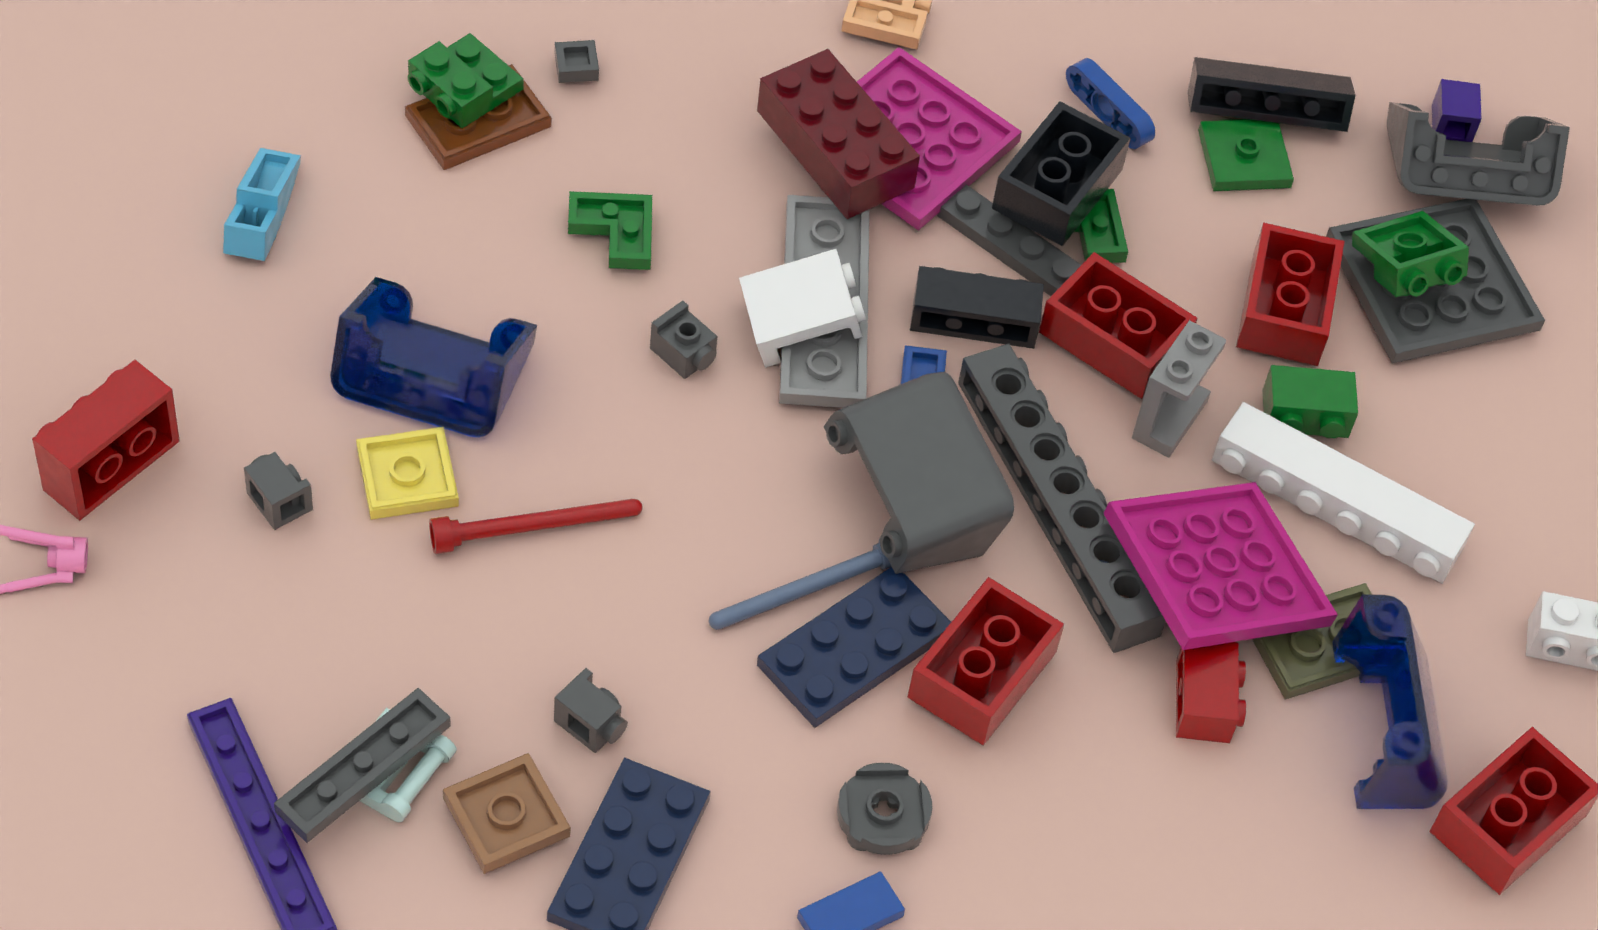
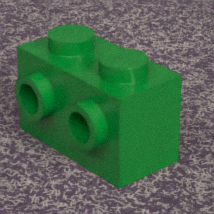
(1312, 400)

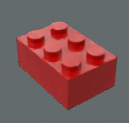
(1290, 294)
(1113, 322)
(106, 439)
(985, 660)
(1515, 810)

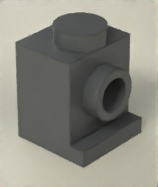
(683, 341)
(277, 490)
(589, 712)

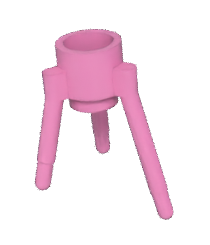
(65, 554)

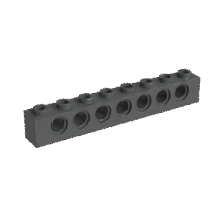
(1026, 434)

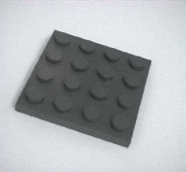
(1477, 310)

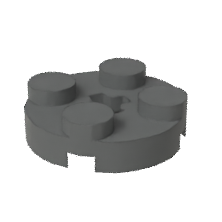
(879, 833)

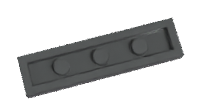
(1008, 240)
(362, 765)

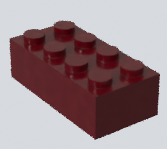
(838, 133)

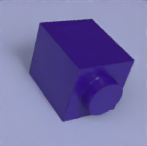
(1457, 110)

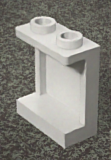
(801, 302)

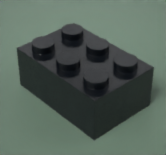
(1060, 173)

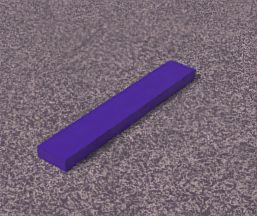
(263, 833)

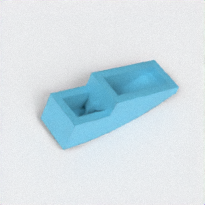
(260, 204)

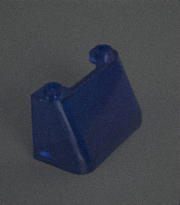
(422, 368)
(1388, 650)

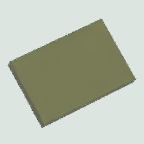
(1306, 658)

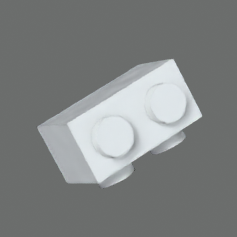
(1564, 631)

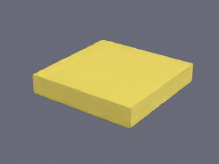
(407, 473)

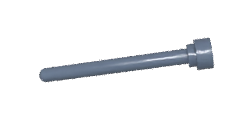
(799, 588)

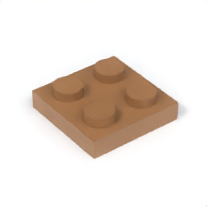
(506, 813)

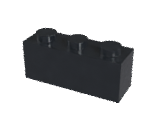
(977, 307)

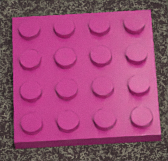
(944, 125)
(1219, 565)

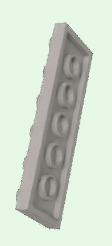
(833, 365)

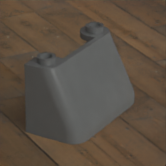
(1519, 171)
(929, 471)

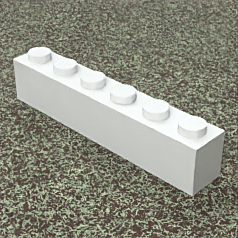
(1342, 492)

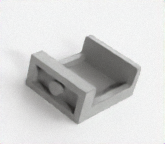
(1173, 389)

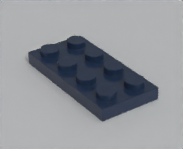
(853, 646)
(629, 851)

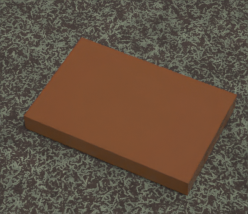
(505, 124)

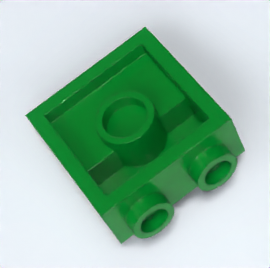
(463, 79)
(1412, 254)

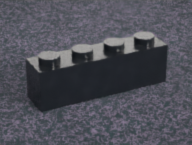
(1271, 94)

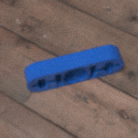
(1110, 102)

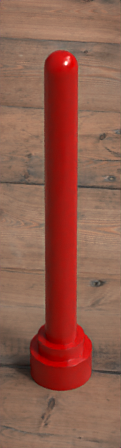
(448, 533)

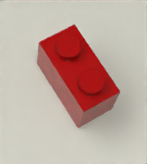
(1209, 692)

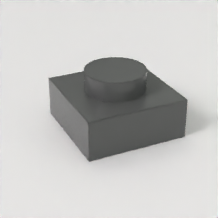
(576, 61)

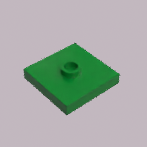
(1245, 155)

